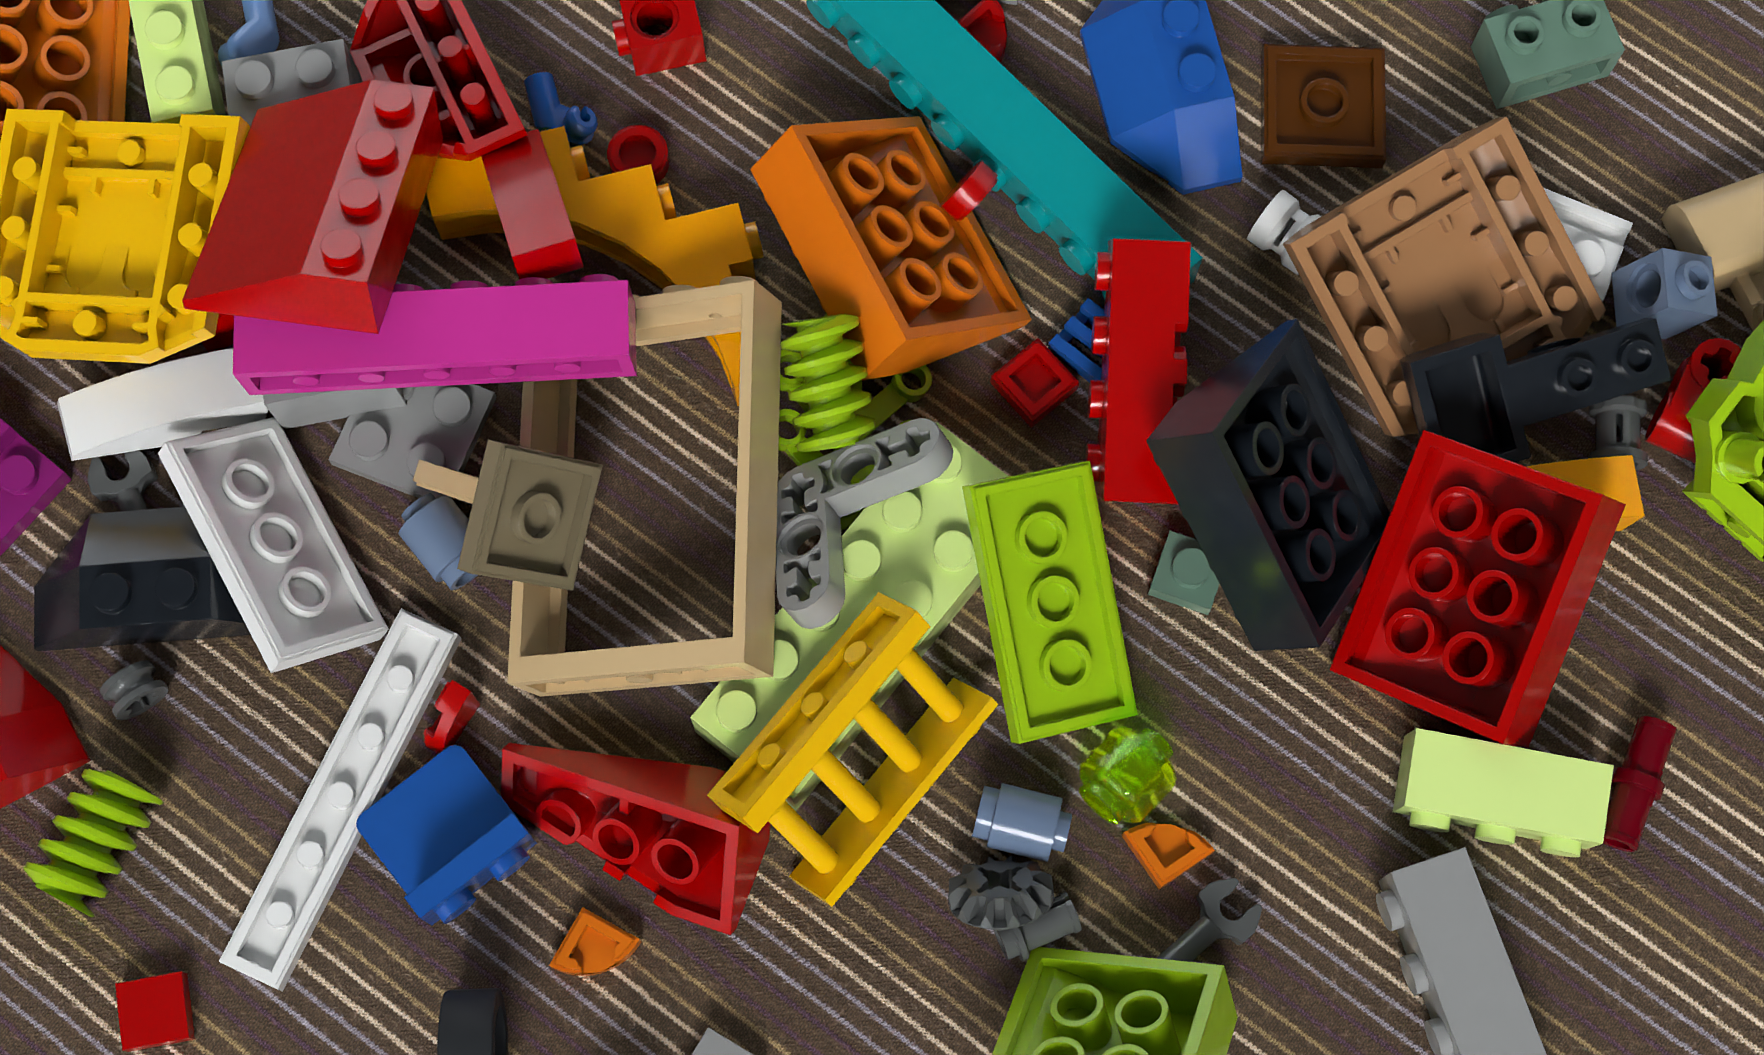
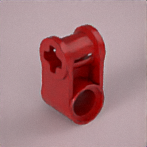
(1669, 426)

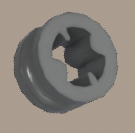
(133, 690)

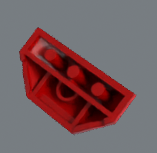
(439, 48)

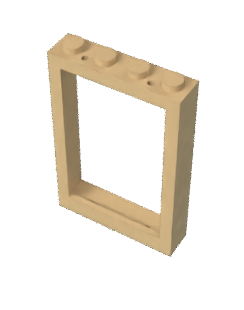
(548, 425)

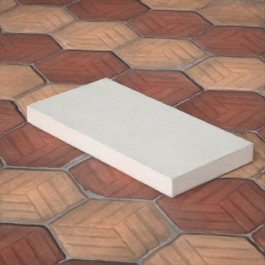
(273, 543)

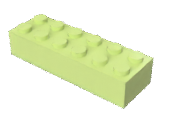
(903, 547)

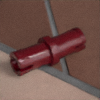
(1638, 783)

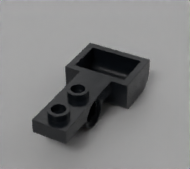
(1485, 402)

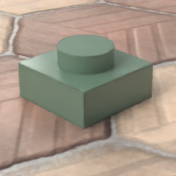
(1184, 575)

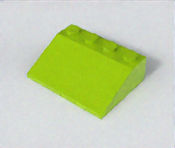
(1117, 1006)

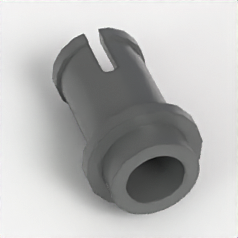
(1055, 924)

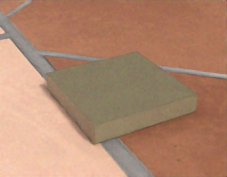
(529, 516)

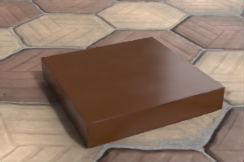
(1323, 106)

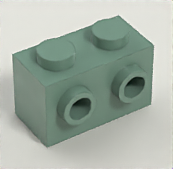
(1545, 48)

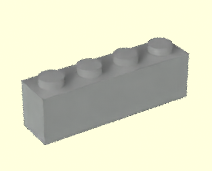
(1457, 959)

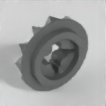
(1000, 894)

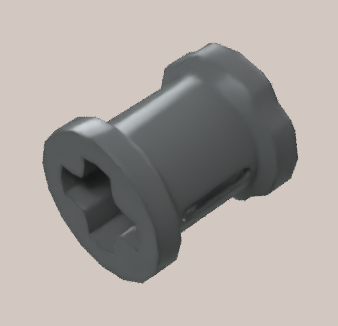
(1626, 414)

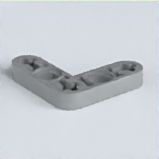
(917, 457)

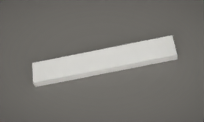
(345, 785)

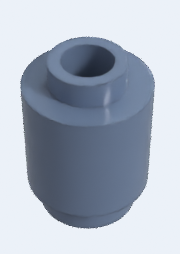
(436, 535)
(1022, 821)

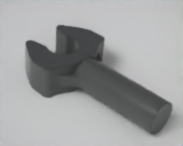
(129, 490)
(1213, 924)

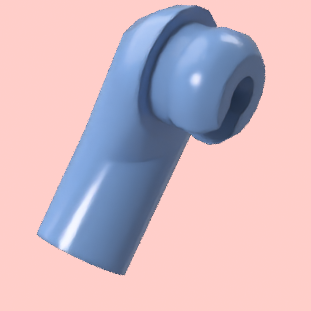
(256, 36)

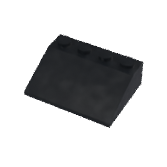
(1274, 490)

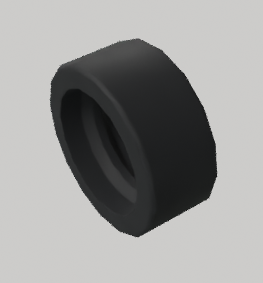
(472, 1023)

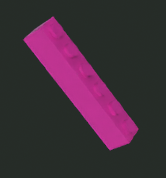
(451, 339)

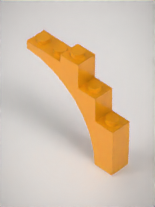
(618, 217)

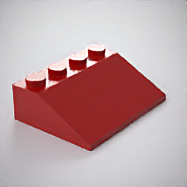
(321, 208)
(1477, 589)

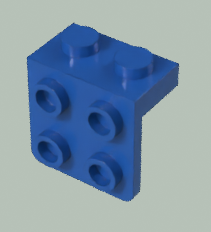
(445, 835)

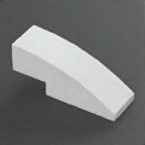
(157, 406)

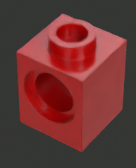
(675, 48)

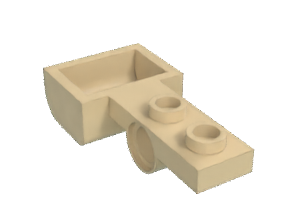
(1731, 231)

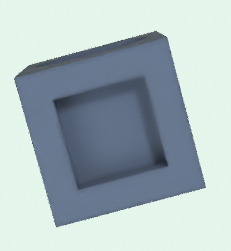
(1667, 287)

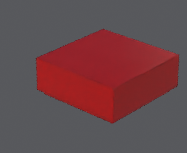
(1034, 382)
(154, 1011)

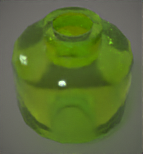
(1127, 775)

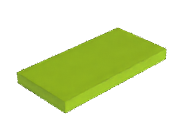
(1050, 601)

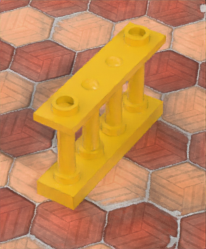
(816, 716)

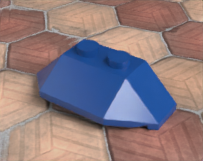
(1165, 90)

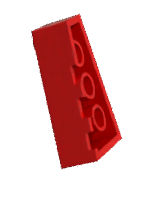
(1140, 363)

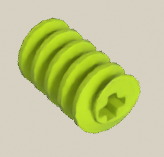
(828, 382)
(91, 839)

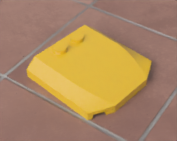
(108, 231)

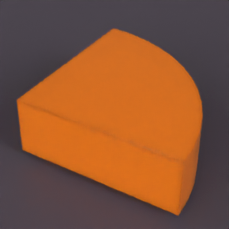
(1166, 850)
(593, 946)

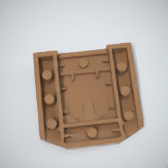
(1440, 256)

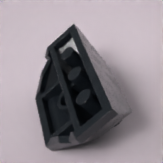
(133, 583)

